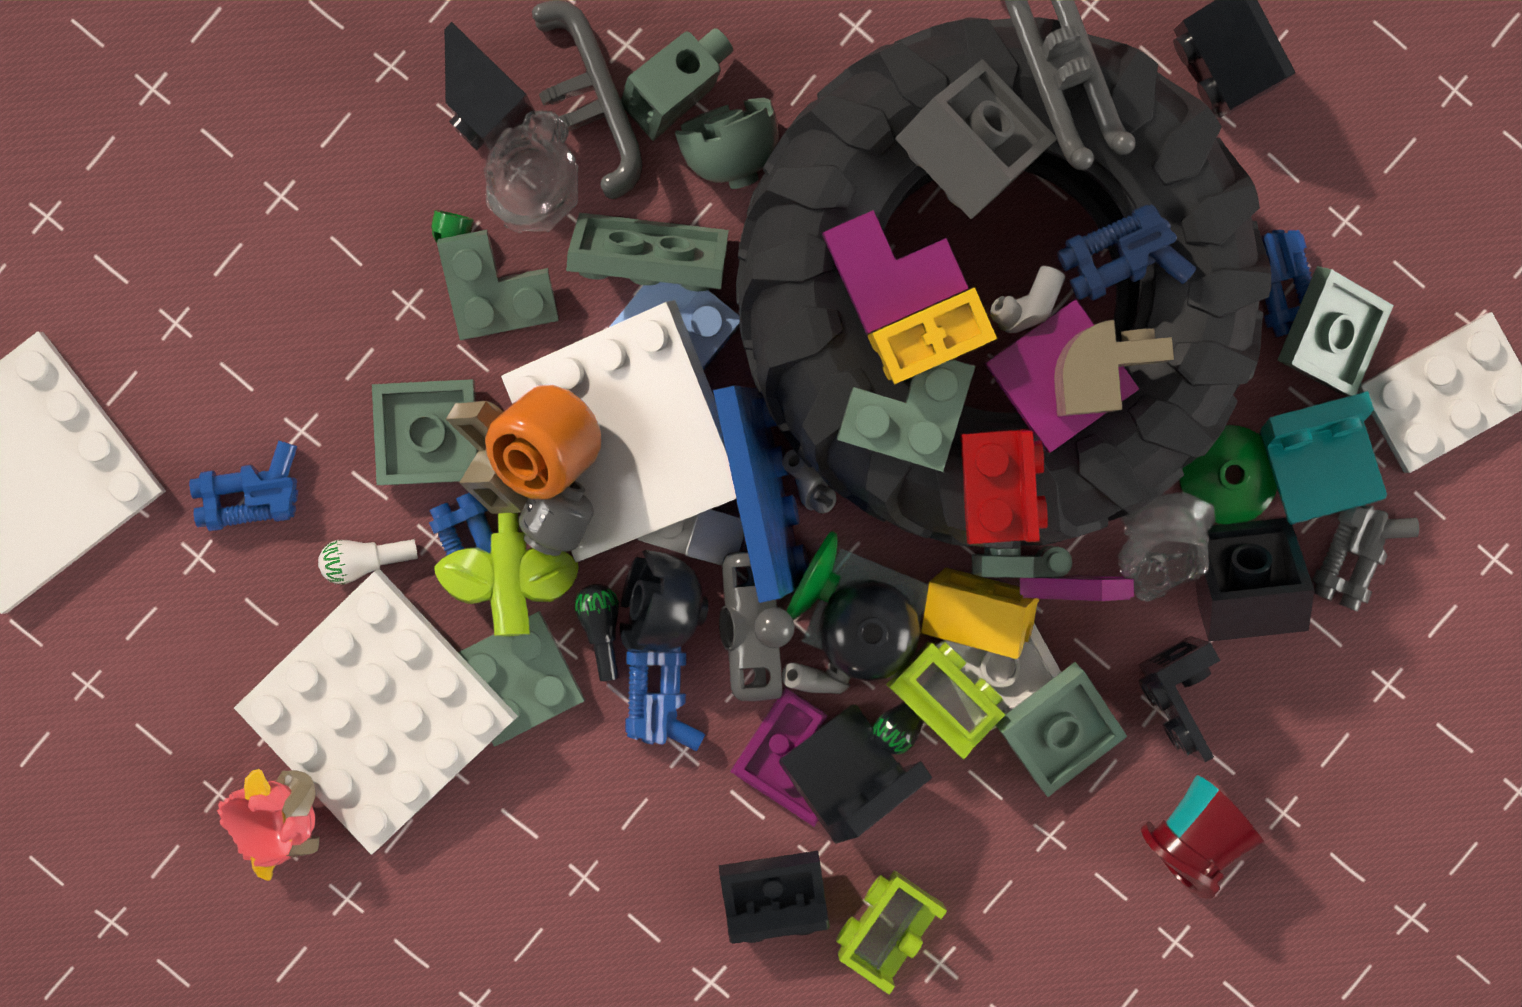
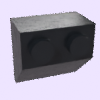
(1232, 53)
(479, 92)
(1254, 581)

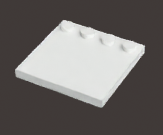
(656, 422)
(62, 471)

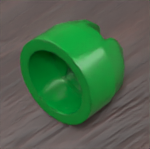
(450, 224)

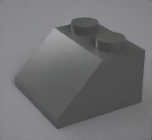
(975, 138)

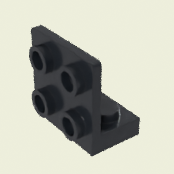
(1185, 664)
(849, 776)

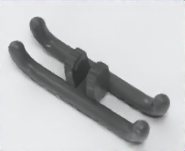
(564, 15)
(1062, 63)

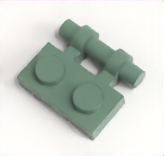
(1047, 562)

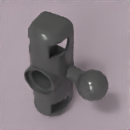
(752, 633)

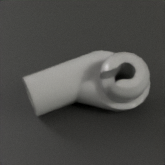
(1031, 309)
(811, 487)
(815, 680)

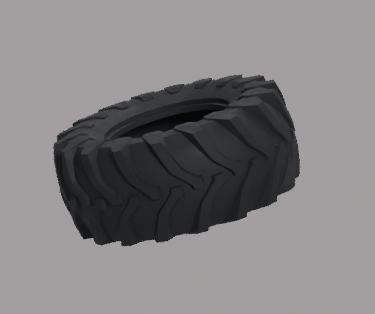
(845, 162)

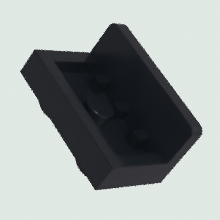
(774, 897)

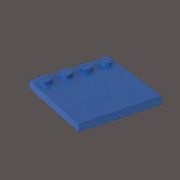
(760, 493)

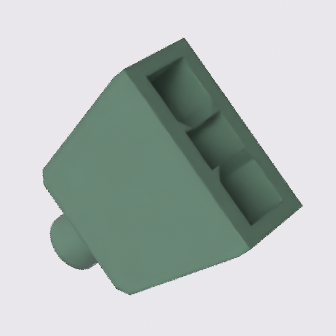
(674, 80)

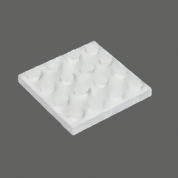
(375, 711)

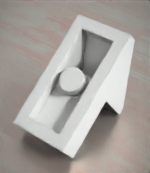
(703, 536)

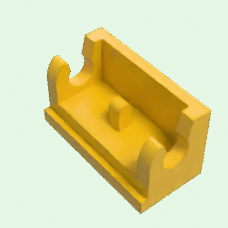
(932, 336)
(978, 613)

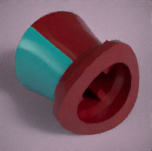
(1201, 838)

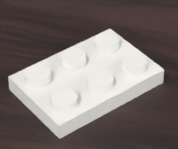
(1446, 392)

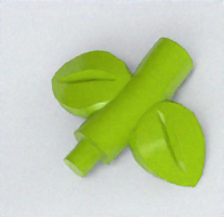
(506, 576)

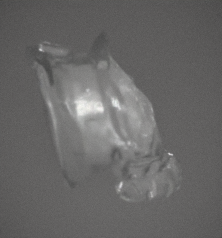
(532, 174)
(1166, 544)

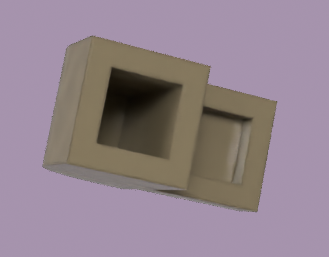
(1089, 364)
(480, 480)

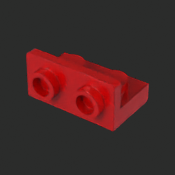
(1002, 486)

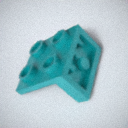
(1323, 458)

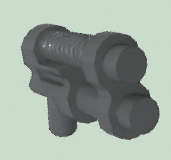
(1364, 535)

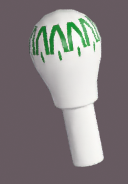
(350, 560)

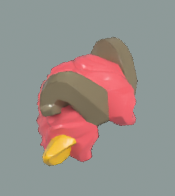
(271, 819)

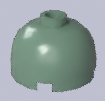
(730, 143)

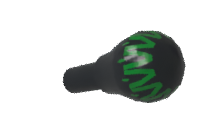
(598, 614)
(897, 729)

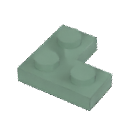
(484, 301)
(912, 430)

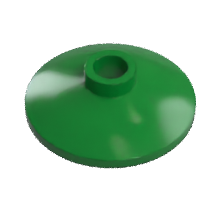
(1207, 479)
(818, 580)

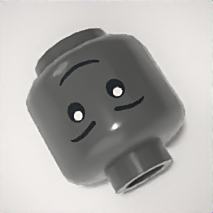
(557, 522)

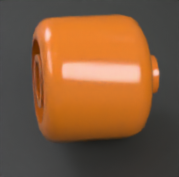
(543, 442)

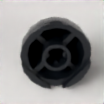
(663, 603)
(869, 630)

